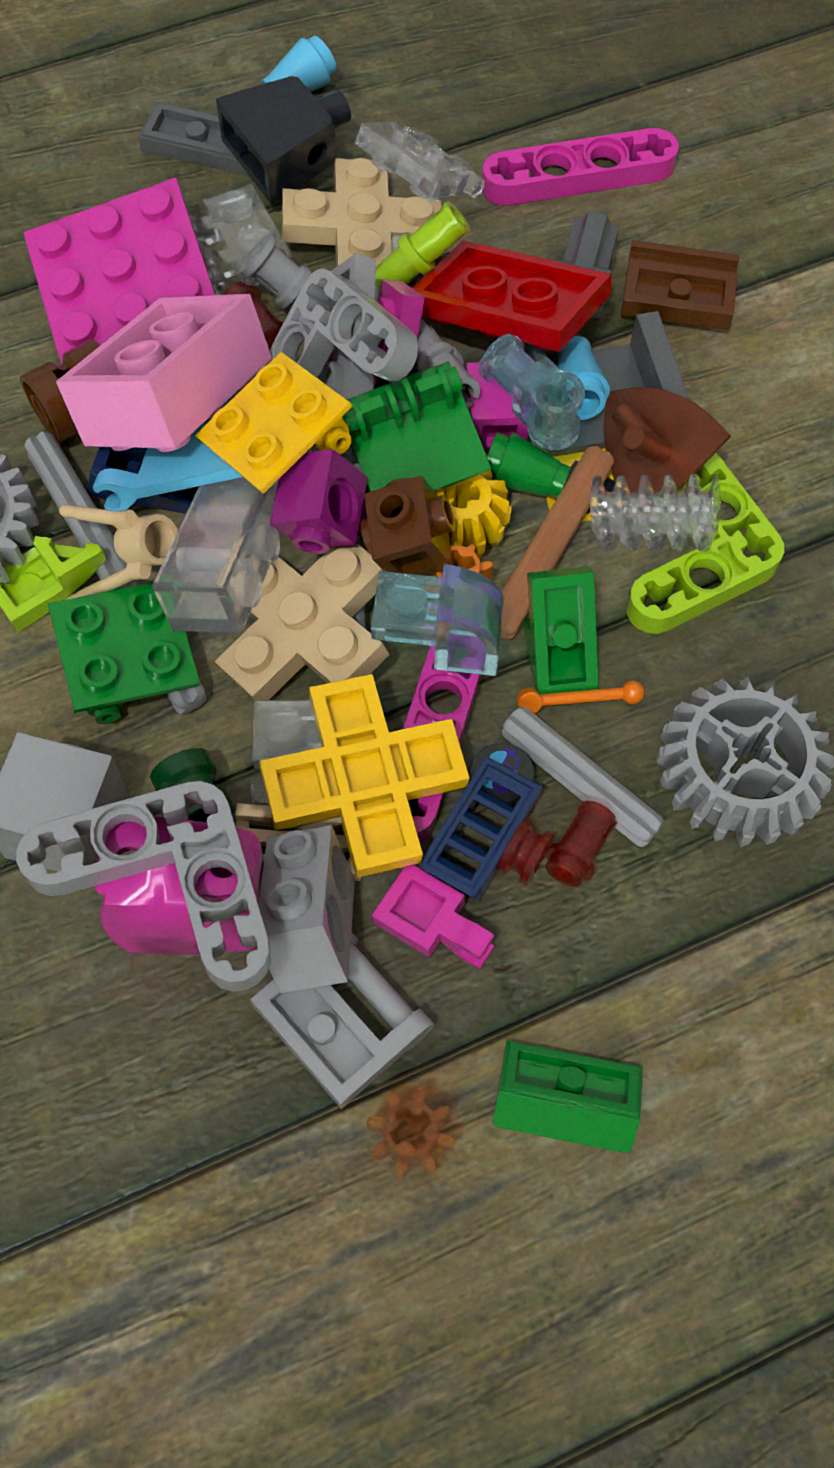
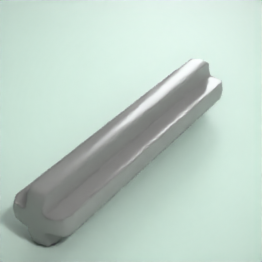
(582, 775)

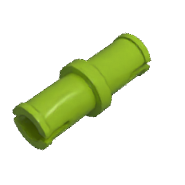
(423, 247)

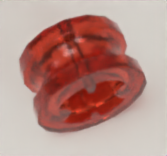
(525, 852)

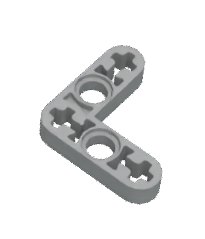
(325, 328)
(189, 851)

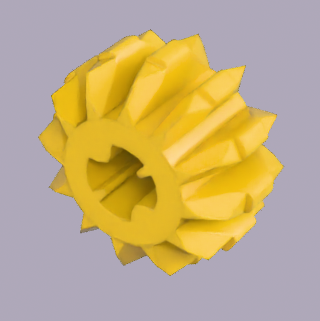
(479, 511)

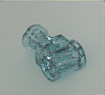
(540, 392)

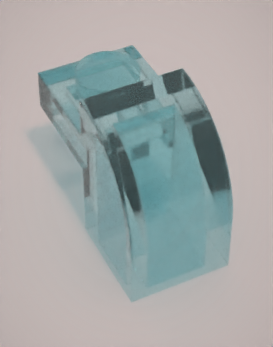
(452, 612)

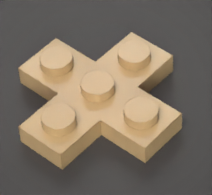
(356, 215)
(309, 624)

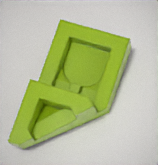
(47, 576)

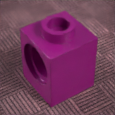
(319, 502)

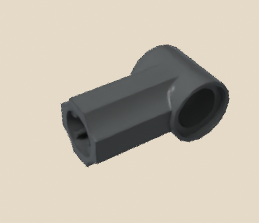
(592, 245)

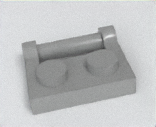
(333, 1038)

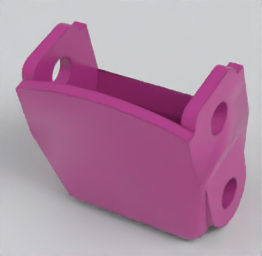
(149, 908)

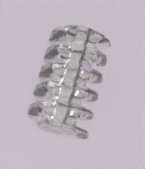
(655, 514)

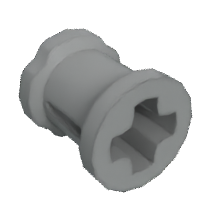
(274, 271)

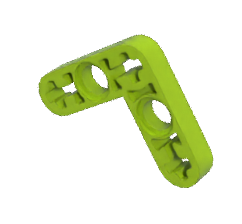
(724, 557)

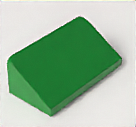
(568, 1097)

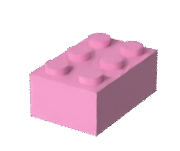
(165, 372)

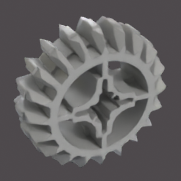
(711, 725)

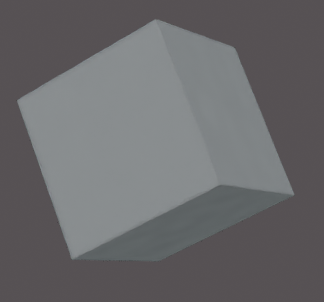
(49, 782)

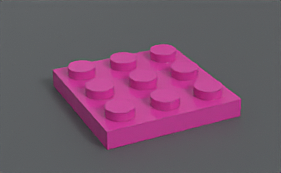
(115, 263)

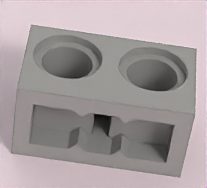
(307, 908)

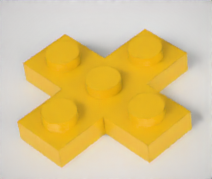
(364, 775)

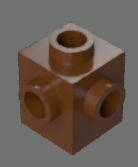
(408, 527)

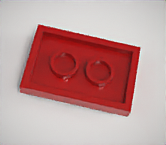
(512, 294)

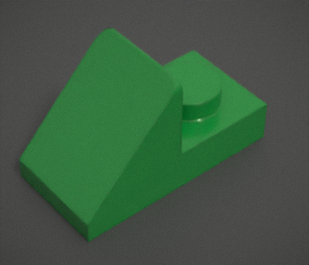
(562, 630)

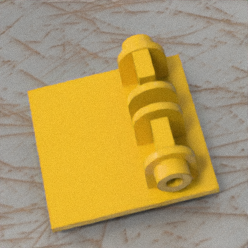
(277, 422)

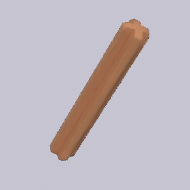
(553, 535)

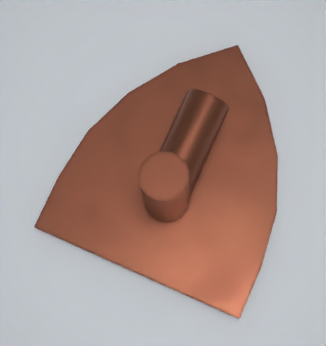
(658, 435)

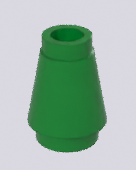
(526, 466)

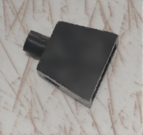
(281, 132)

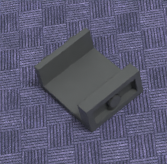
(643, 363)

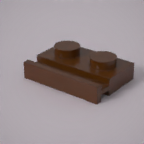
(681, 284)

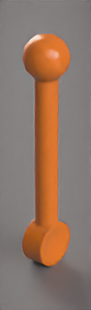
(631, 692)

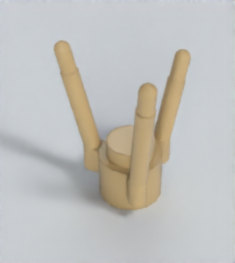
(138, 541)

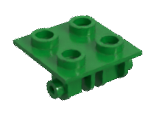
(416, 431)
(119, 650)

